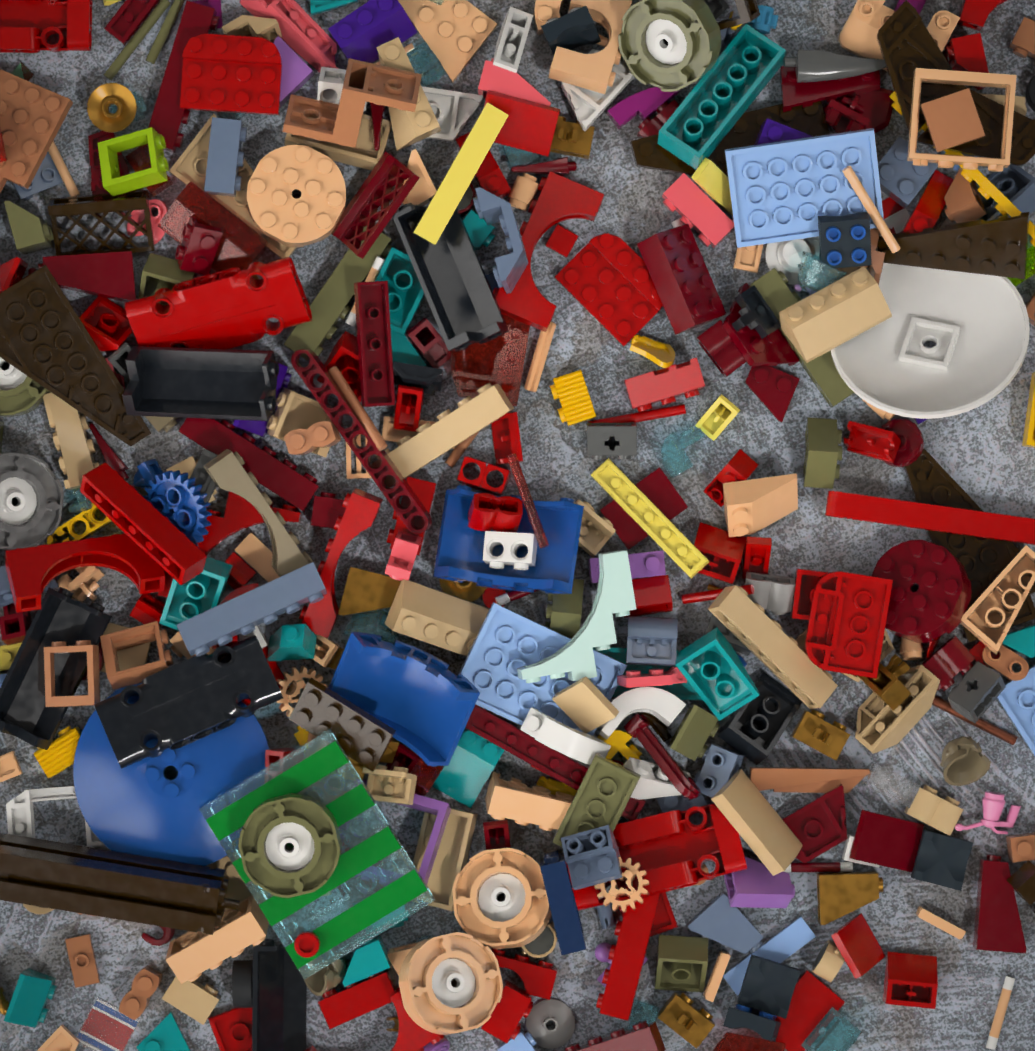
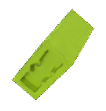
(110, 168)

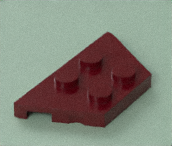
(758, 351)
(819, 824)

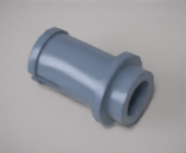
(606, 916)

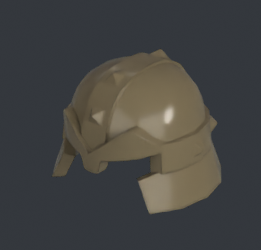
(963, 761)
(327, 977)

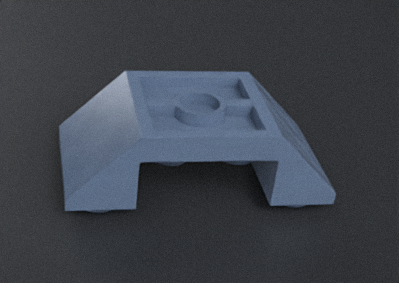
(509, 266)

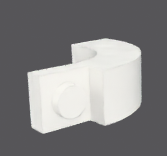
(644, 699)
(563, 738)

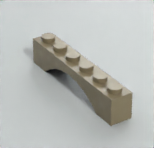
(229, 475)

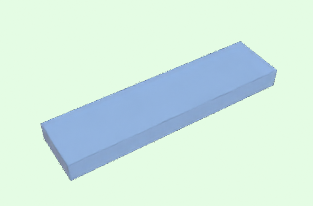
(775, 949)

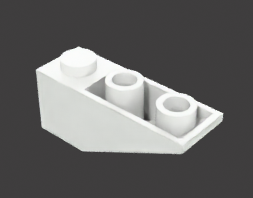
(652, 782)

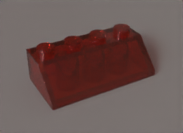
(238, 243)

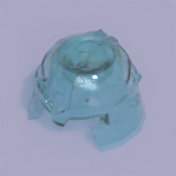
(816, 275)

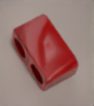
(481, 480)

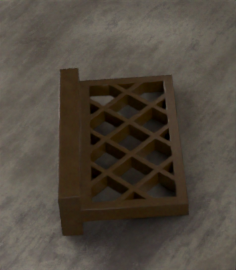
(101, 204)

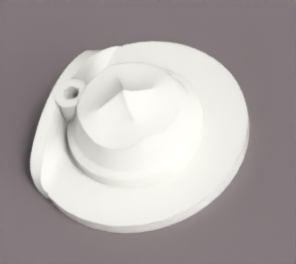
(788, 254)

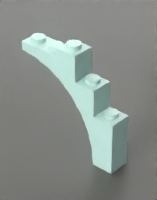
(613, 595)

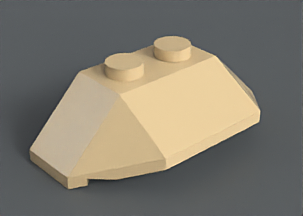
(881, 726)

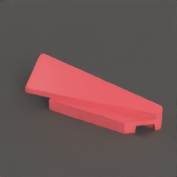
(297, 30)

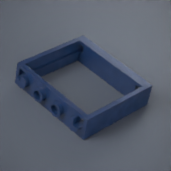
(562, 903)

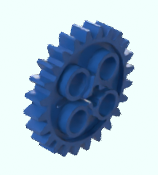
(181, 503)

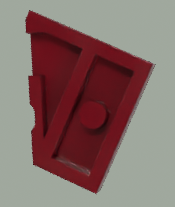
(772, 388)

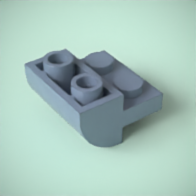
(651, 641)
(592, 857)

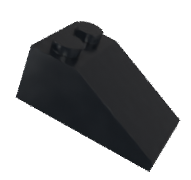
(761, 722)

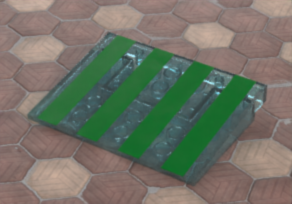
(374, 877)

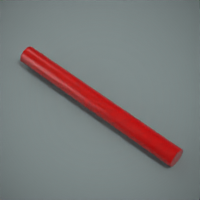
(645, 415)

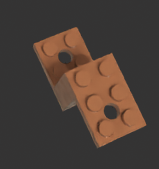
(361, 84)

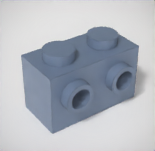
(717, 769)

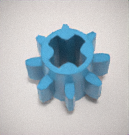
(765, 21)

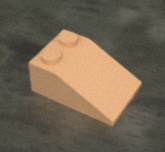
(758, 503)

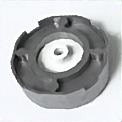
(28, 501)

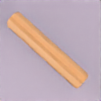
(539, 358)

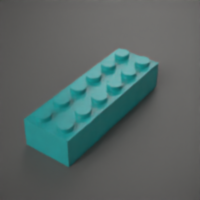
(721, 96)

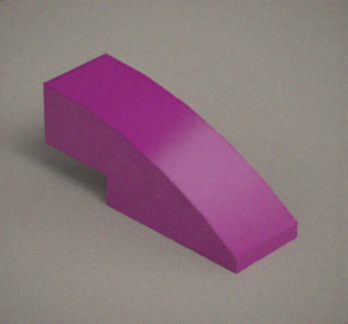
(641, 103)

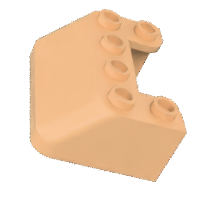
(868, 16)

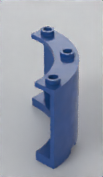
(461, 547)
(407, 693)

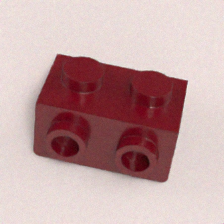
(198, 247)

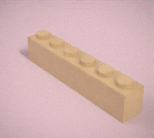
(447, 432)
(772, 646)

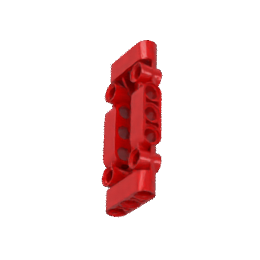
(29, 23)
(222, 308)
(673, 851)

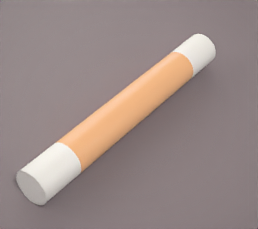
(373, 273)
(1000, 1013)

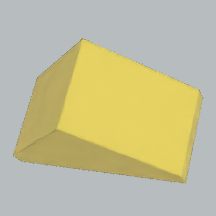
(717, 417)

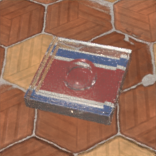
(106, 1028)

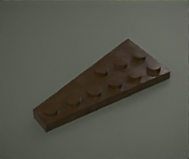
(969, 247)

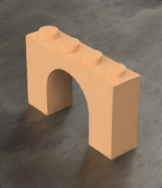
(594, 69)

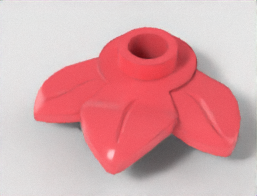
(138, 216)

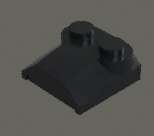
(418, 376)

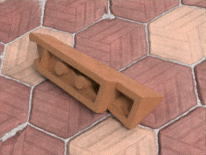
(805, 779)

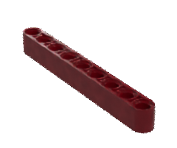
(350, 435)

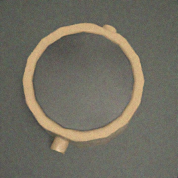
(543, 944)
(828, 962)

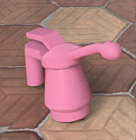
(992, 809)

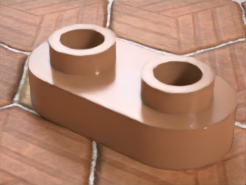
(1004, 663)

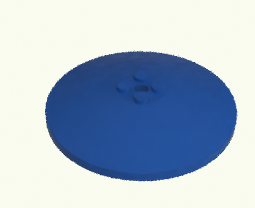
(159, 817)

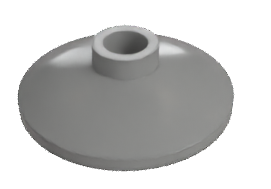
(557, 1012)

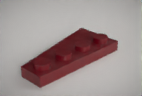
(807, 93)

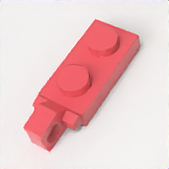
(656, 677)

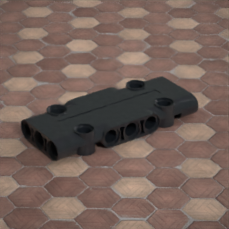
(188, 701)

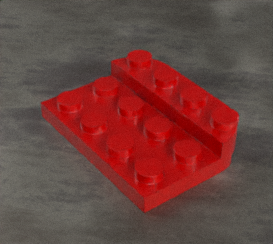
(231, 74)
(612, 286)
(848, 623)

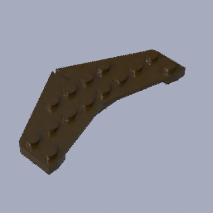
(909, 46)

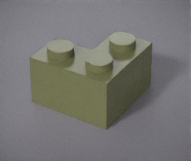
(822, 453)
(566, 610)

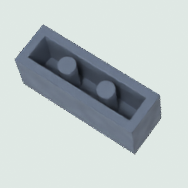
(225, 157)

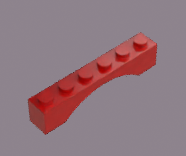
(358, 516)

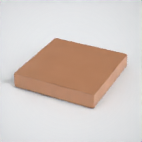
(952, 120)

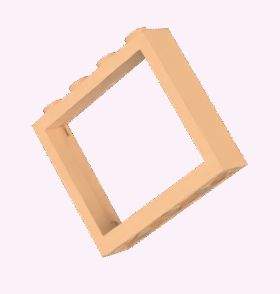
(970, 79)

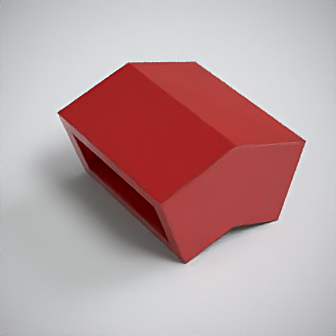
(240, 573)
(147, 609)

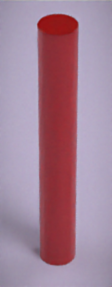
(710, 595)

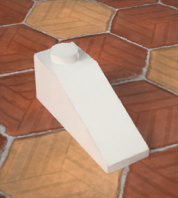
(512, 39)

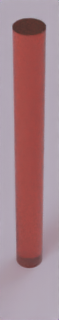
(527, 501)

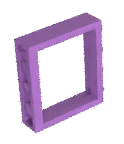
(442, 811)

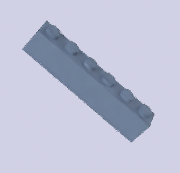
(252, 609)

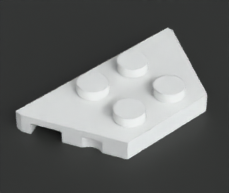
(590, 104)
(451, 110)

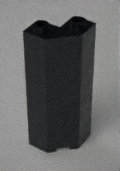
(452, 280)
(201, 383)
(23, 689)
(278, 1000)

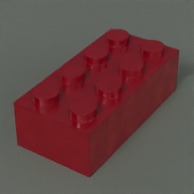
(681, 279)

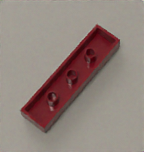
(374, 343)

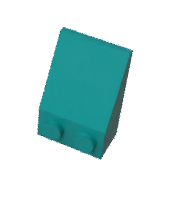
(403, 289)
(197, 594)
(716, 674)
(468, 768)

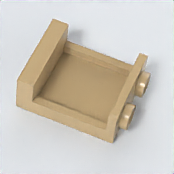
(294, 413)

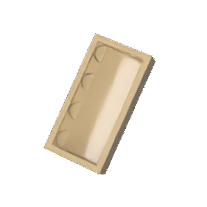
(361, 156)
(757, 823)
(451, 854)

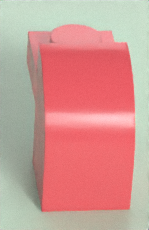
(403, 556)

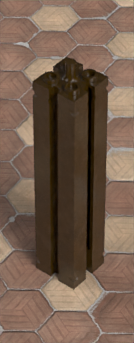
(112, 884)

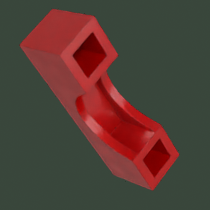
(537, 977)

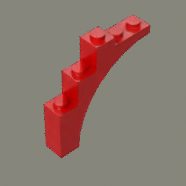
(237, 516)

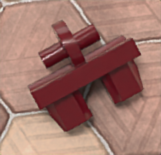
(837, 110)

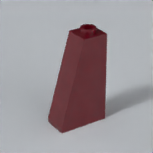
(95, 274)
(997, 911)

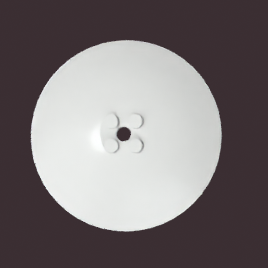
(977, 334)

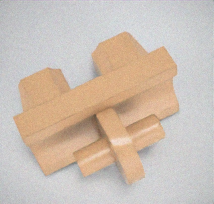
(84, 583)

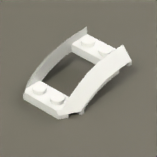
(21, 813)

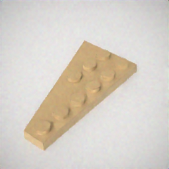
(192, 167)

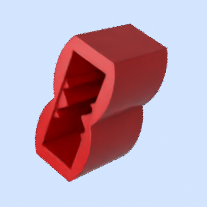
(495, 513)

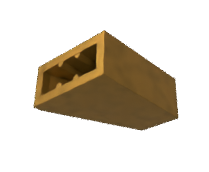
(367, 592)
(845, 892)

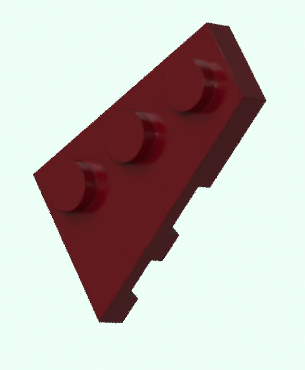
(96, 176)

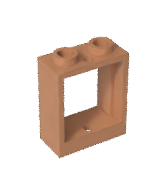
(129, 638)
(92, 672)

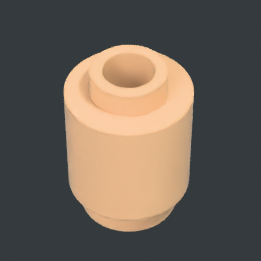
(523, 191)

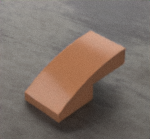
(877, 257)

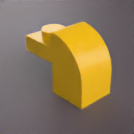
(618, 743)

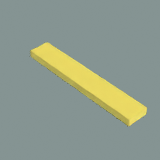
(460, 173)
(649, 518)

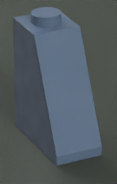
(726, 926)

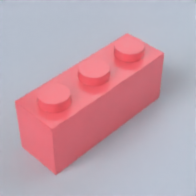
(698, 211)

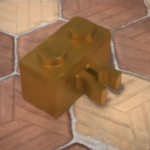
(571, 139)
(887, 685)
(820, 734)
(686, 1019)

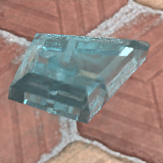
(81, 503)

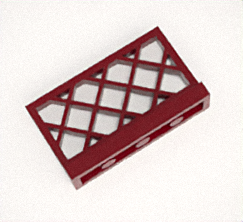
(372, 194)

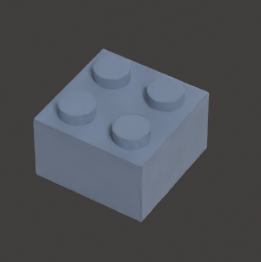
(900, 177)

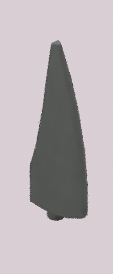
(825, 66)

